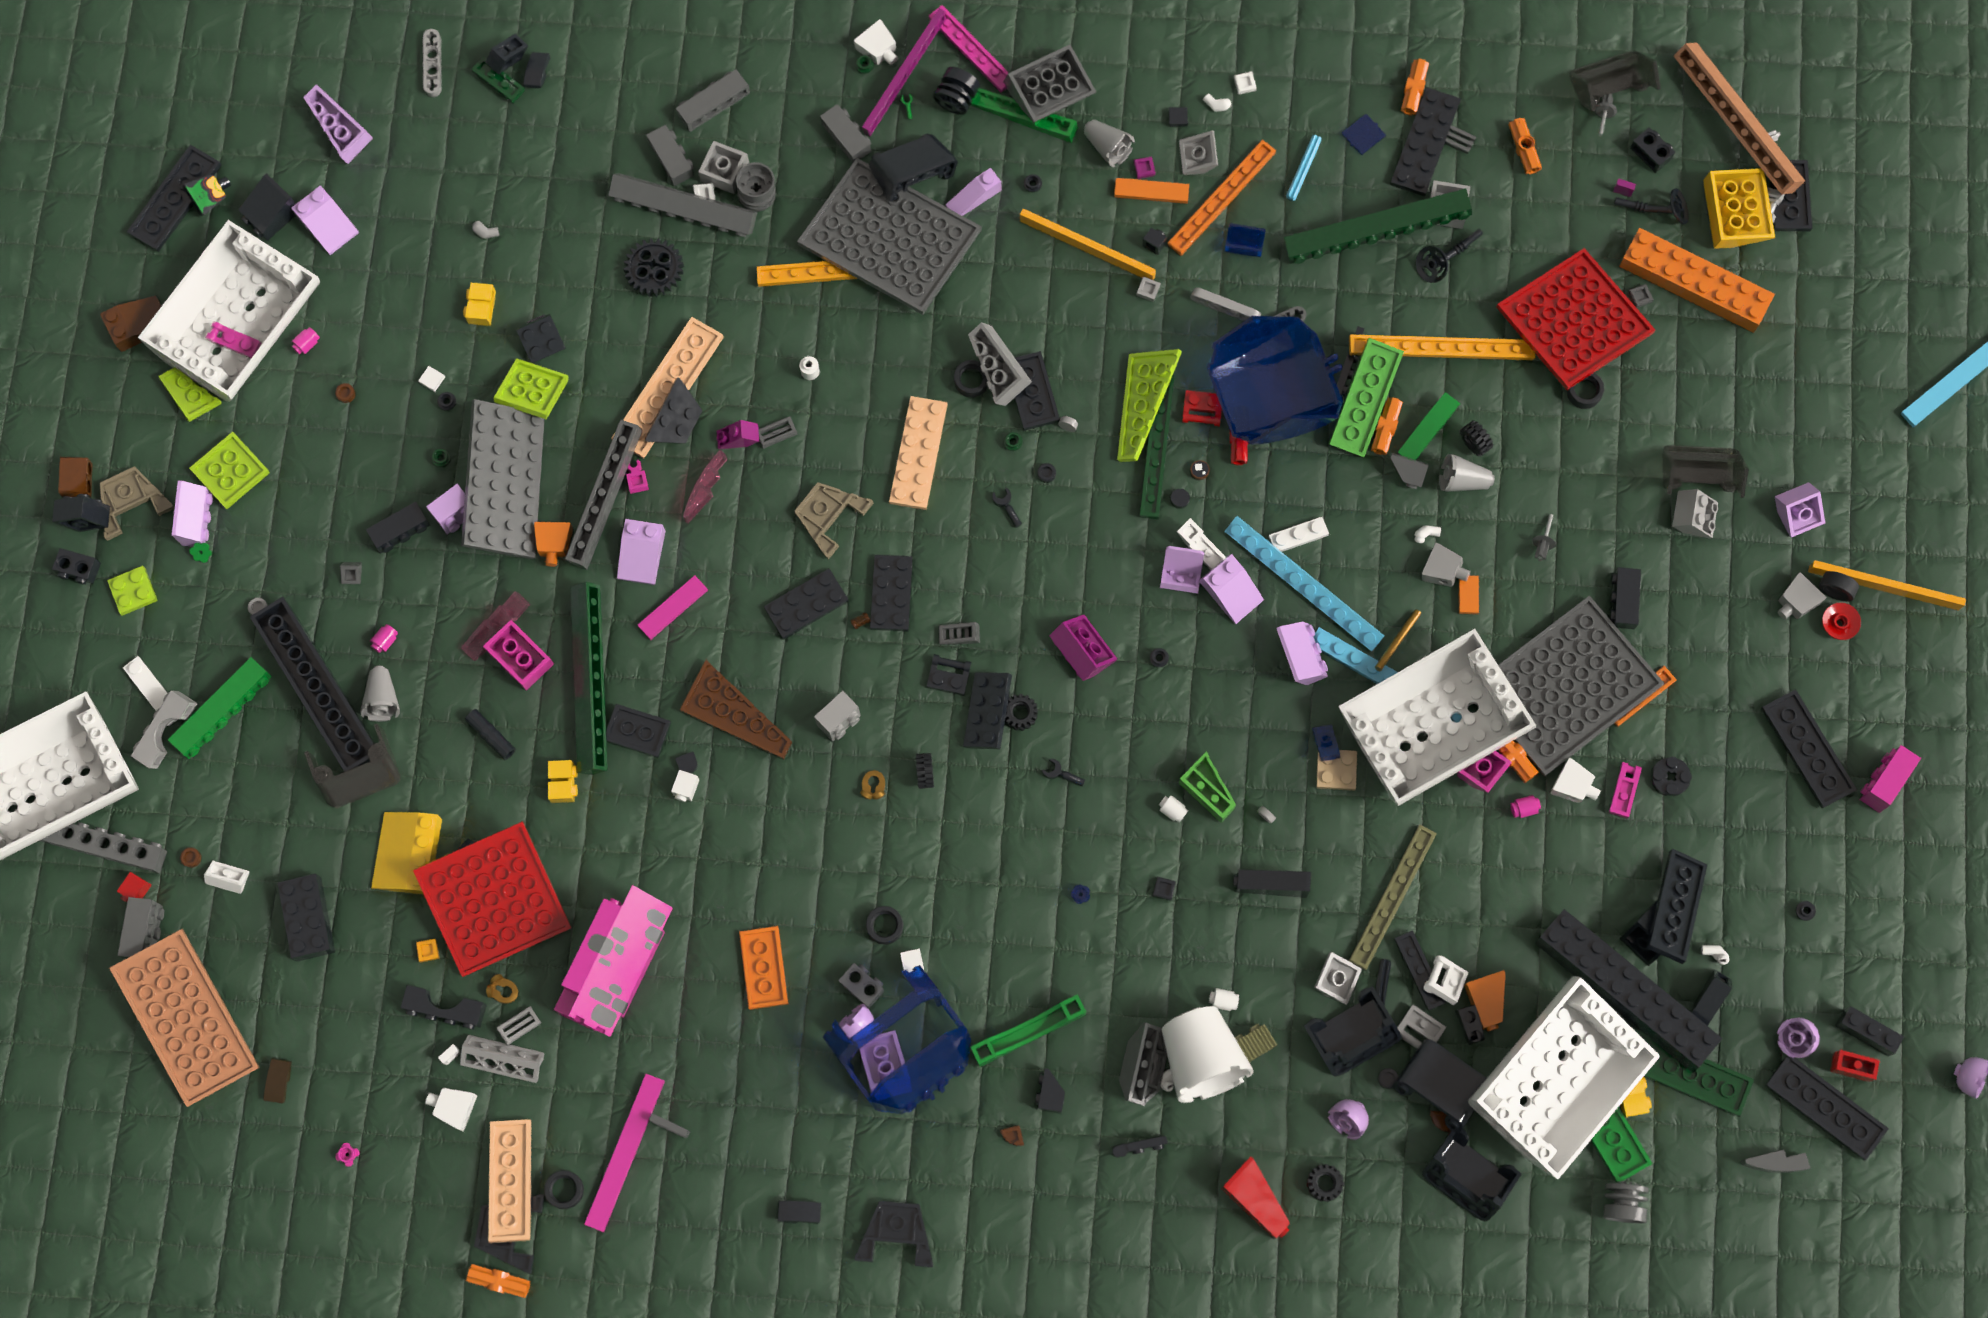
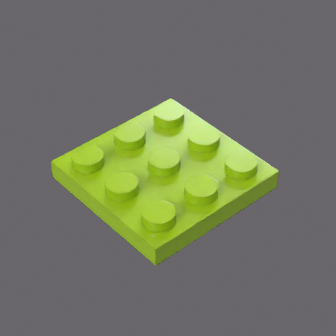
(531, 388)
(229, 470)

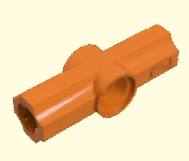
(1414, 87)
(1527, 155)
(1386, 426)
(1520, 763)
(498, 1281)

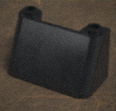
(911, 164)
(1354, 1034)
(1441, 1081)
(1470, 1177)

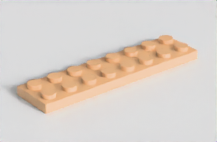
(684, 361)

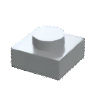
(1148, 289)

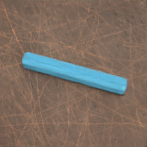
(1303, 167)

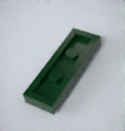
(501, 83)

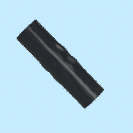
(490, 734)

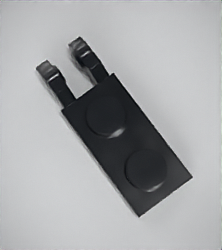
(1138, 1146)

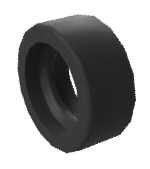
(969, 392)
(1586, 404)
(1838, 586)
(899, 925)
(549, 1187)

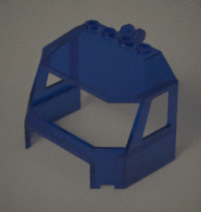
(924, 1071)

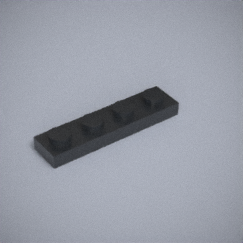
(1347, 371)
(1418, 967)

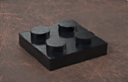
(540, 338)

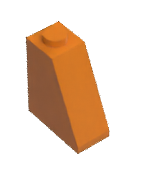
(1488, 998)

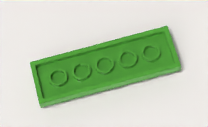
(1366, 397)

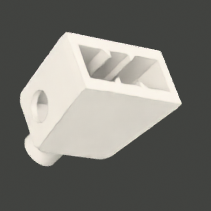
(877, 44)
(1575, 783)
(452, 1106)

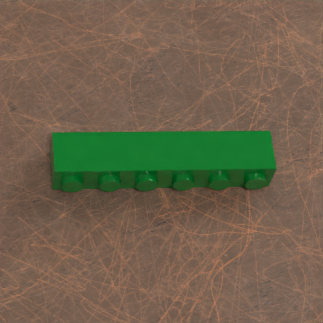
(220, 708)

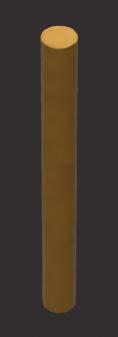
(1397, 641)

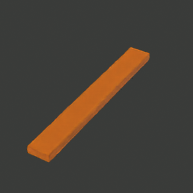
(1221, 197)

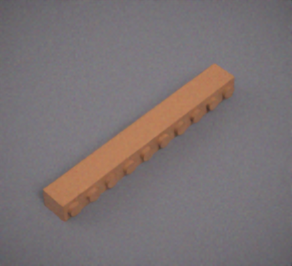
(1739, 118)

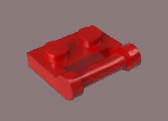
(1201, 402)

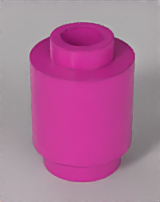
(305, 341)
(383, 638)
(1525, 806)

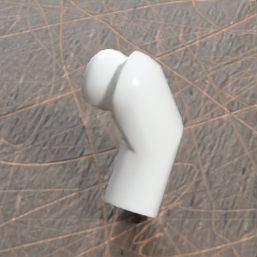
(1217, 105)
(1426, 530)
(1717, 952)

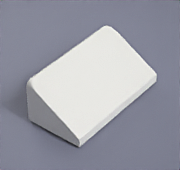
(226, 877)

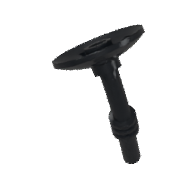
(1675, 207)
(1441, 262)

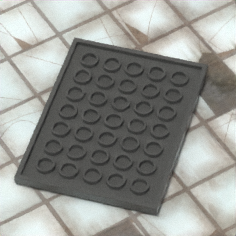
(894, 246)
(1576, 683)

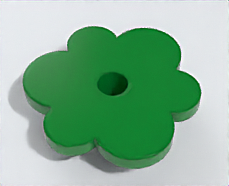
(198, 555)

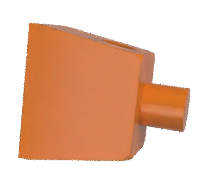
(553, 540)

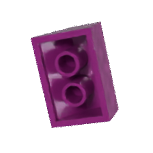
(1083, 647)

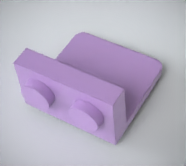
(1182, 569)

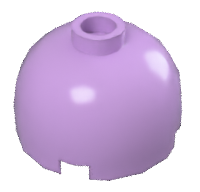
(857, 1020)
(1798, 1037)
(1972, 1076)
(1349, 1117)

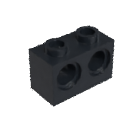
(506, 53)
(1648, 153)
(77, 564)

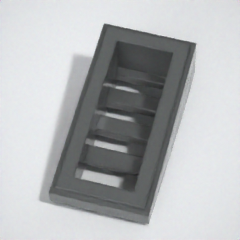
(967, 640)

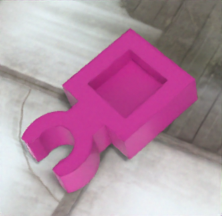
(636, 479)

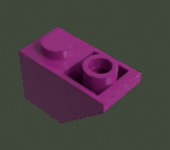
(738, 435)

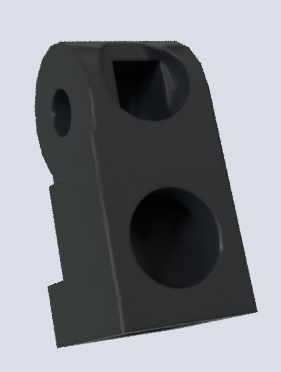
(1470, 1024)

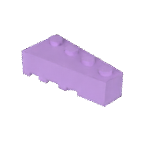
(340, 127)

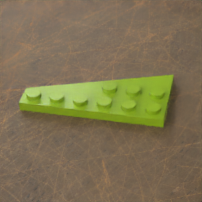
(1144, 390)

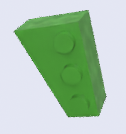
(1207, 788)

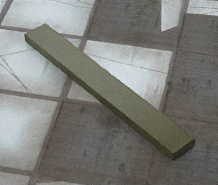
(1392, 897)

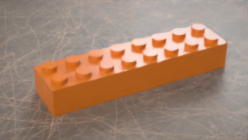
(1697, 280)

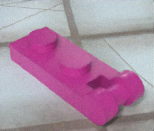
(233, 340)
(1625, 790)

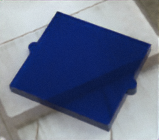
(1363, 134)

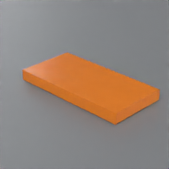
(763, 967)

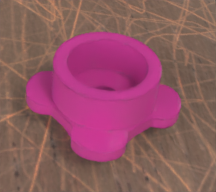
(341, 1155)

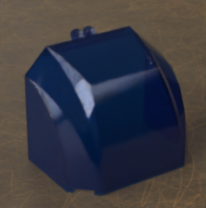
(1274, 379)

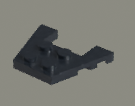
(896, 1224)
(505, 1250)

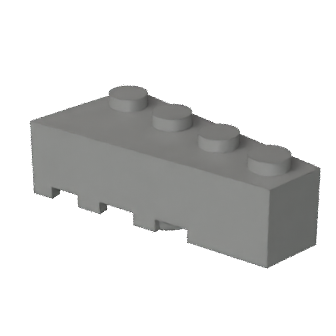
(1001, 368)

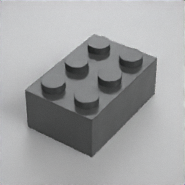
(140, 926)

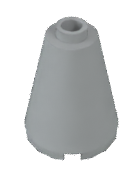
(1109, 141)
(1463, 475)
(379, 696)

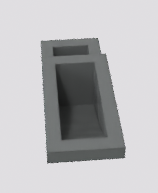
(1778, 1162)

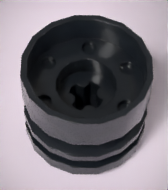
(956, 90)

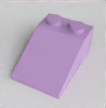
(324, 220)
(640, 551)
(1232, 588)
(881, 1057)

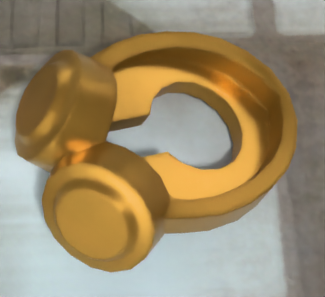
(866, 788)
(498, 980)

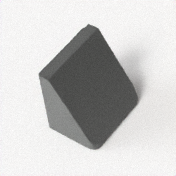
(351, 572)

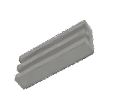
(504, 1034)

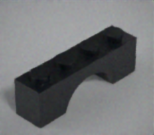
(467, 1012)

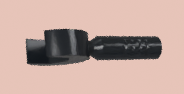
(1009, 509)
(1064, 774)

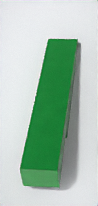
(1007, 107)

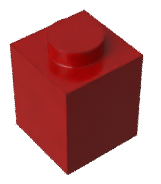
(133, 887)

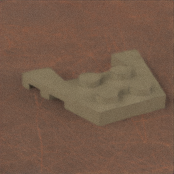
(127, 492)
(822, 508)

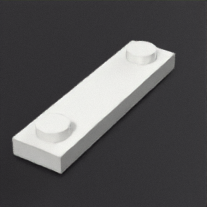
(146, 683)

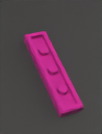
(672, 607)

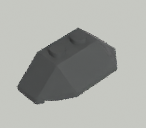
(1143, 1064)

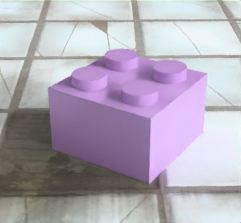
(449, 509)

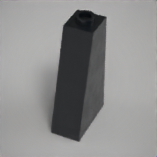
(1273, 882)

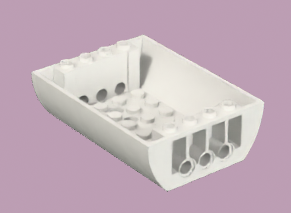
(219, 291)
(1423, 702)
(44, 753)
(1573, 1092)

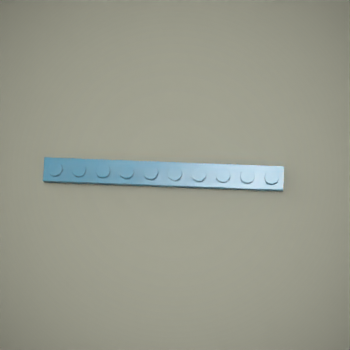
(1304, 583)
(1356, 659)

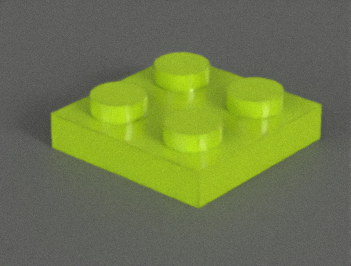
(132, 590)

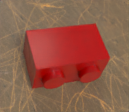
(1854, 1066)

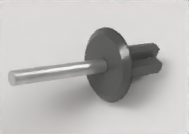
(1605, 110)
(1544, 542)

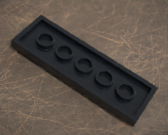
(1425, 141)
(170, 201)
(1808, 749)
(1677, 906)
(1827, 1107)

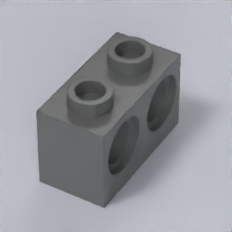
(858, 989)

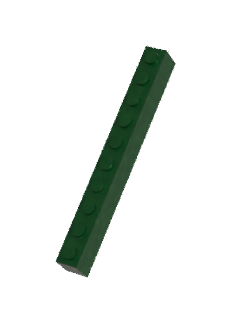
(1378, 226)
(588, 678)

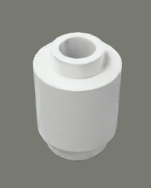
(809, 368)
(1173, 808)
(1224, 999)

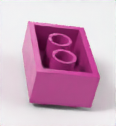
(518, 655)
(1889, 778)

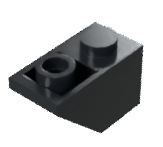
(1051, 1095)

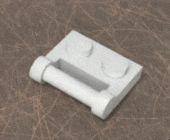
(1452, 981)

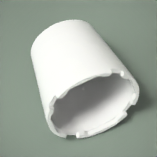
(1203, 1055)

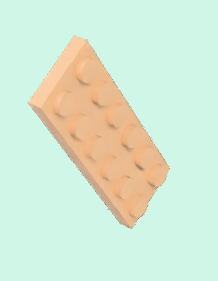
(918, 453)
(510, 1181)

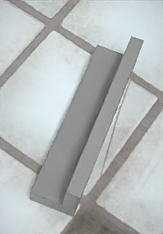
(501, 1054)

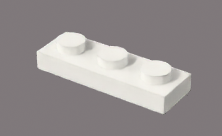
(1299, 534)

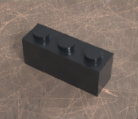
(398, 527)
(1625, 597)
(1869, 1031)

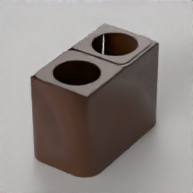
(75, 476)

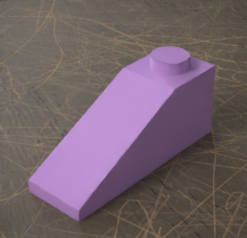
(975, 193)

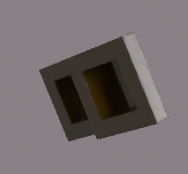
(277, 1080)

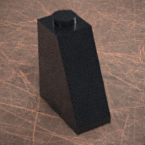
(1711, 996)

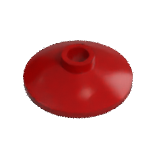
(1847, 615)

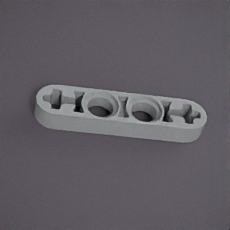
(432, 63)
(1223, 304)

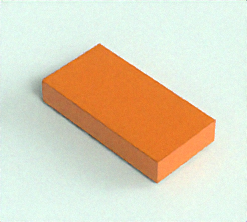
(1469, 595)

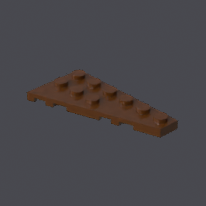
(727, 709)

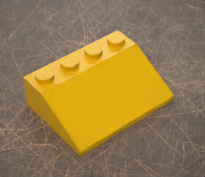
(1738, 207)
(404, 845)

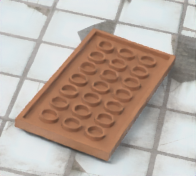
(184, 1017)

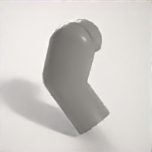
(483, 231)

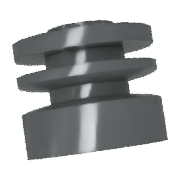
(756, 178)
(1626, 1203)

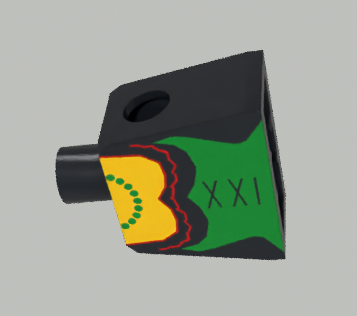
(206, 192)

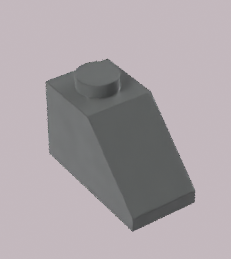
(1410, 470)

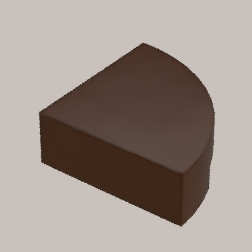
(1438, 1120)
(1013, 1135)

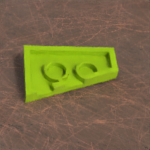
(188, 395)

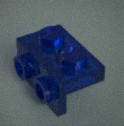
(1245, 240)

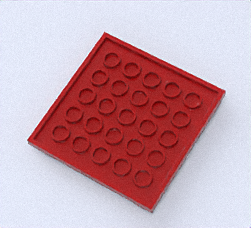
(1575, 318)
(492, 898)

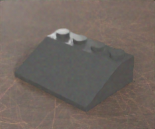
(1049, 84)

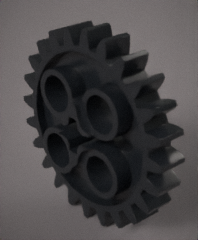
(650, 282)

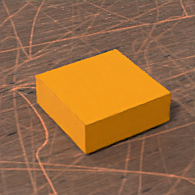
(427, 950)

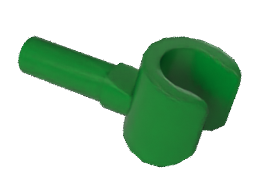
(908, 106)

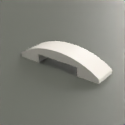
(1195, 539)

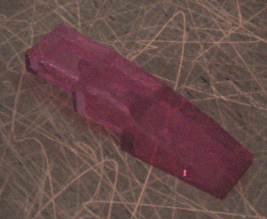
(701, 492)
(511, 610)

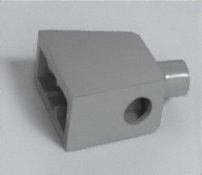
(1444, 567)
(1800, 598)

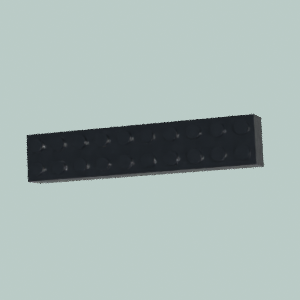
(314, 683)
(1629, 991)

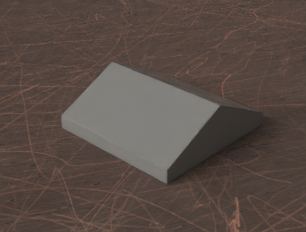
(1198, 153)
(1338, 978)

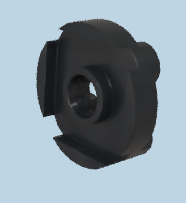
(1671, 787)

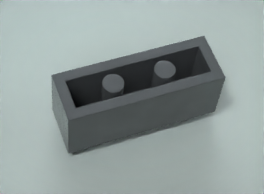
(845, 133)
(670, 155)

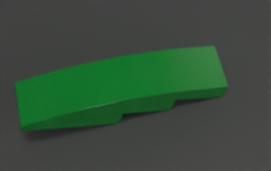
(1429, 427)

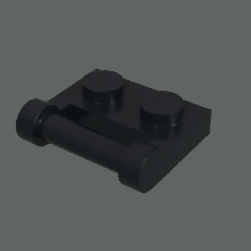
(948, 681)

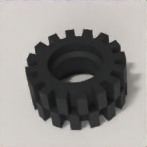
(1476, 438)
(1023, 723)
(924, 770)
(1312, 1182)

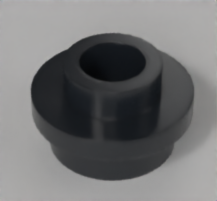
(1032, 178)
(446, 396)
(1159, 651)
(1800, 913)

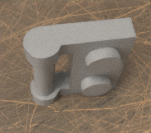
(1422, 1024)

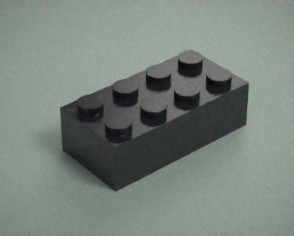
(306, 917)

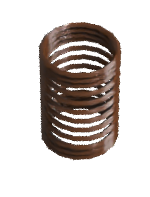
(861, 623)

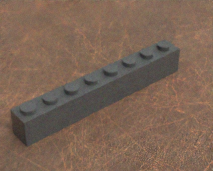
(682, 203)
(603, 494)

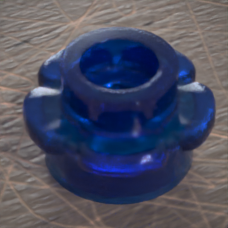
(1080, 889)

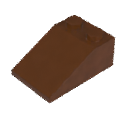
(129, 320)

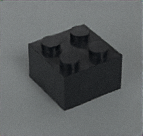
(81, 513)

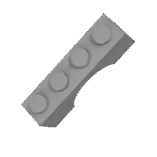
(150, 748)

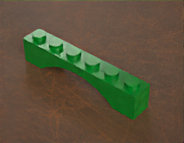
(1033, 1029)

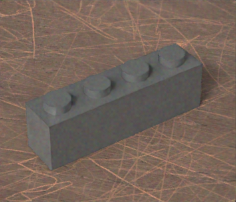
(712, 100)

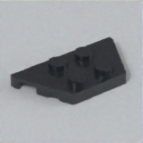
(675, 416)

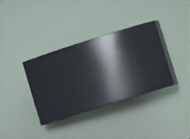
(535, 71)
(799, 1212)

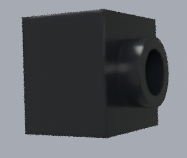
(1154, 240)

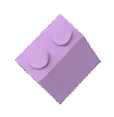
(1800, 509)

